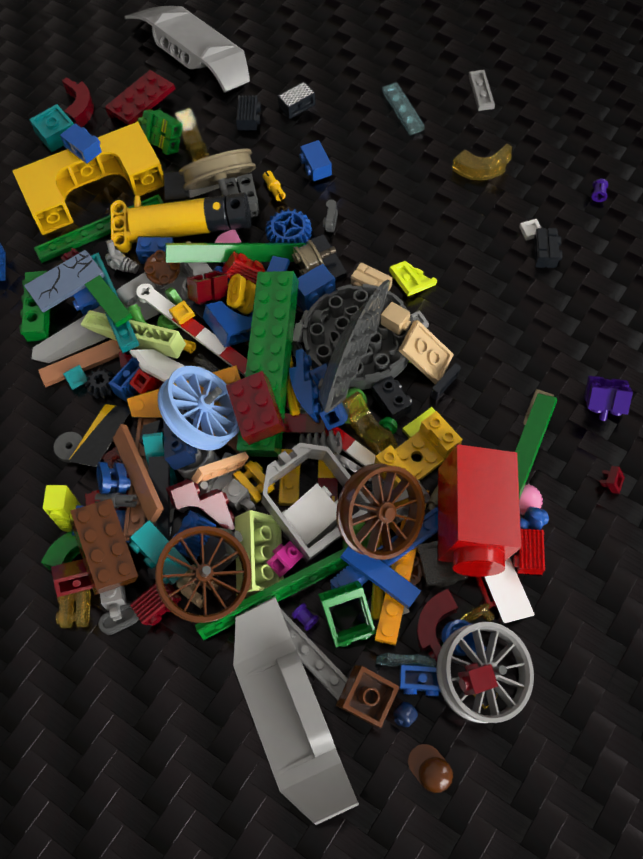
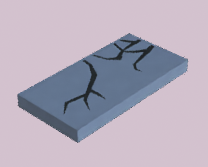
(63, 281)

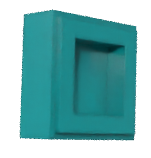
(75, 377)

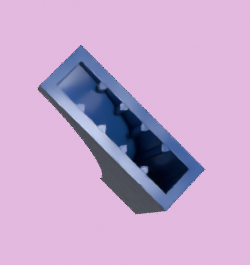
(226, 324)

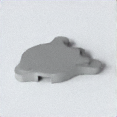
(348, 463)

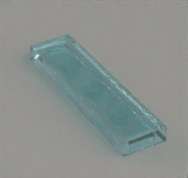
(403, 108)

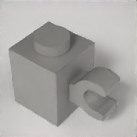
(238, 496)
(113, 600)

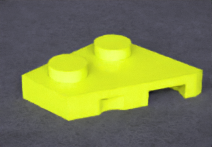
(411, 278)

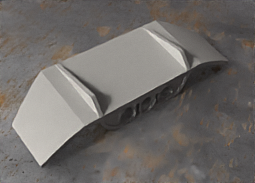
(196, 44)
(289, 715)

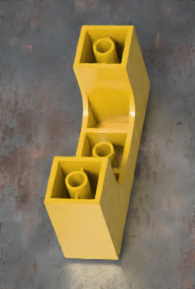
(52, 178)

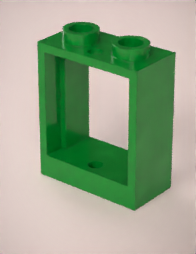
(341, 595)

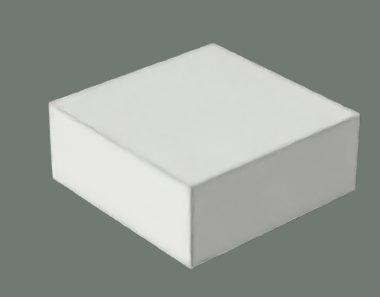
(528, 228)

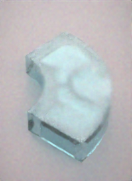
(397, 660)

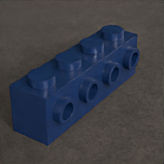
(176, 451)

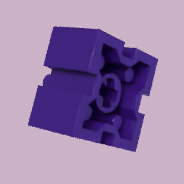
(608, 395)

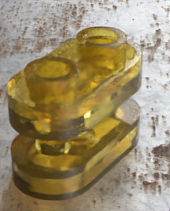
(66, 610)

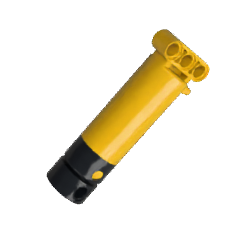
(178, 218)

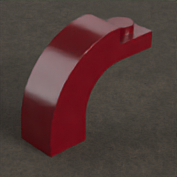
(82, 107)
(434, 611)

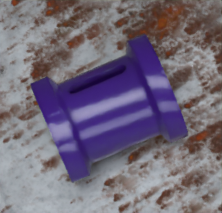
(599, 190)
(305, 617)

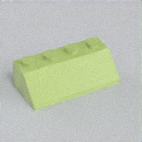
(260, 538)

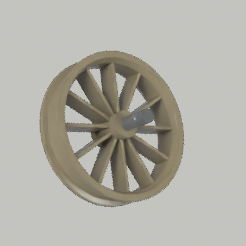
(216, 169)

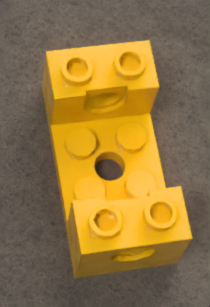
(432, 443)

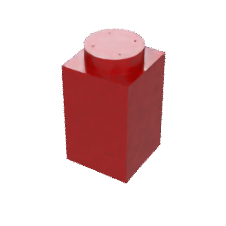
(478, 510)

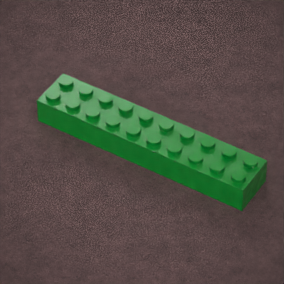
(272, 346)

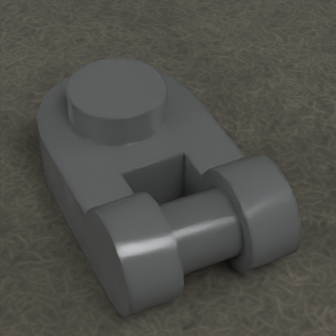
(332, 213)

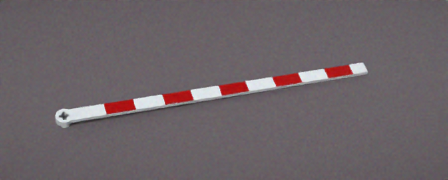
(234, 358)

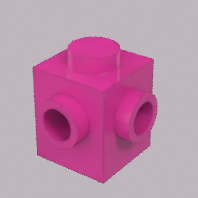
(284, 558)

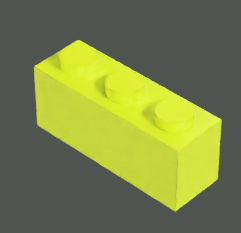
(58, 503)

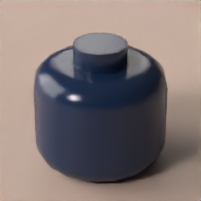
(405, 714)

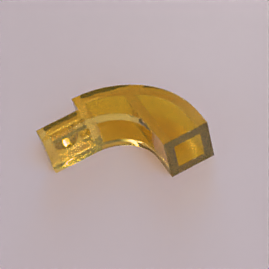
(191, 137)
(482, 168)
(366, 426)

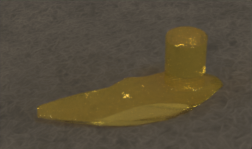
(478, 611)

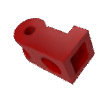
(143, 381)

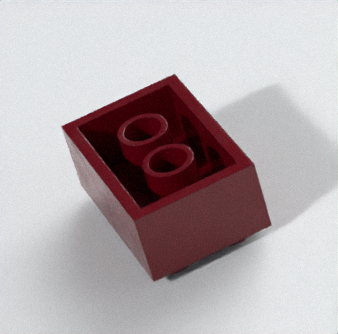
(255, 408)

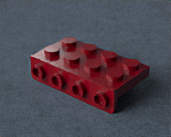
(138, 97)

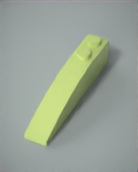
(149, 336)

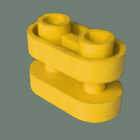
(241, 294)
(253, 470)

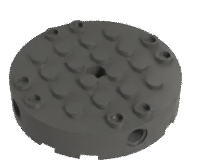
(330, 317)

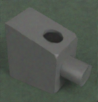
(223, 551)

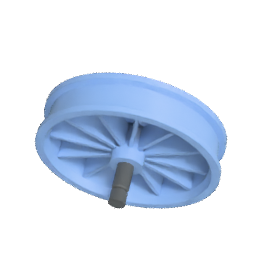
(199, 408)

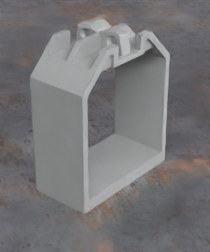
(283, 466)

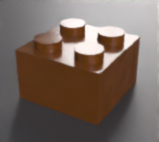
(367, 696)

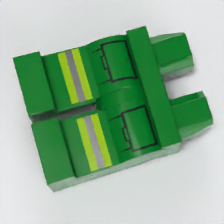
(161, 131)

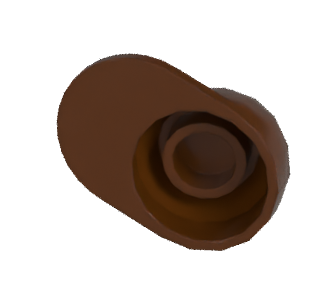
(430, 768)

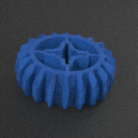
(288, 227)

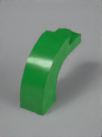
(61, 551)

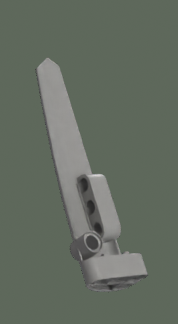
(76, 338)

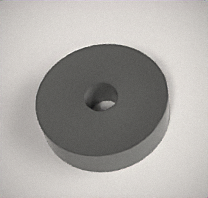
(62, 443)

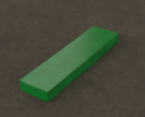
(108, 301)

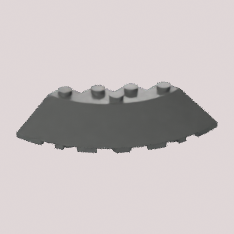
(350, 349)

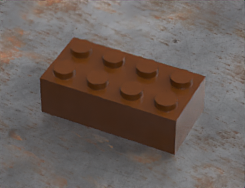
(103, 546)

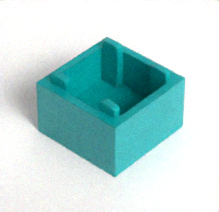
(50, 125)

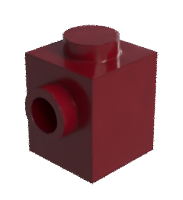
(477, 679)

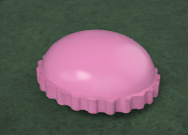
(530, 497)

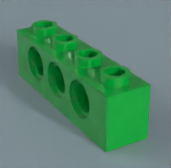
(34, 322)

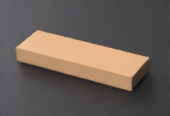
(220, 467)

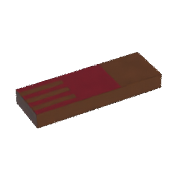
(302, 424)

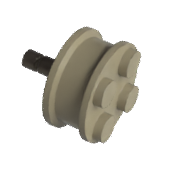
(309, 257)

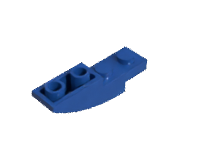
(303, 386)

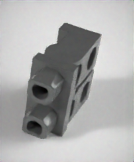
(248, 188)

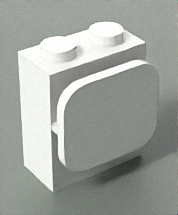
(313, 515)

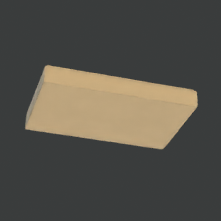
(426, 351)

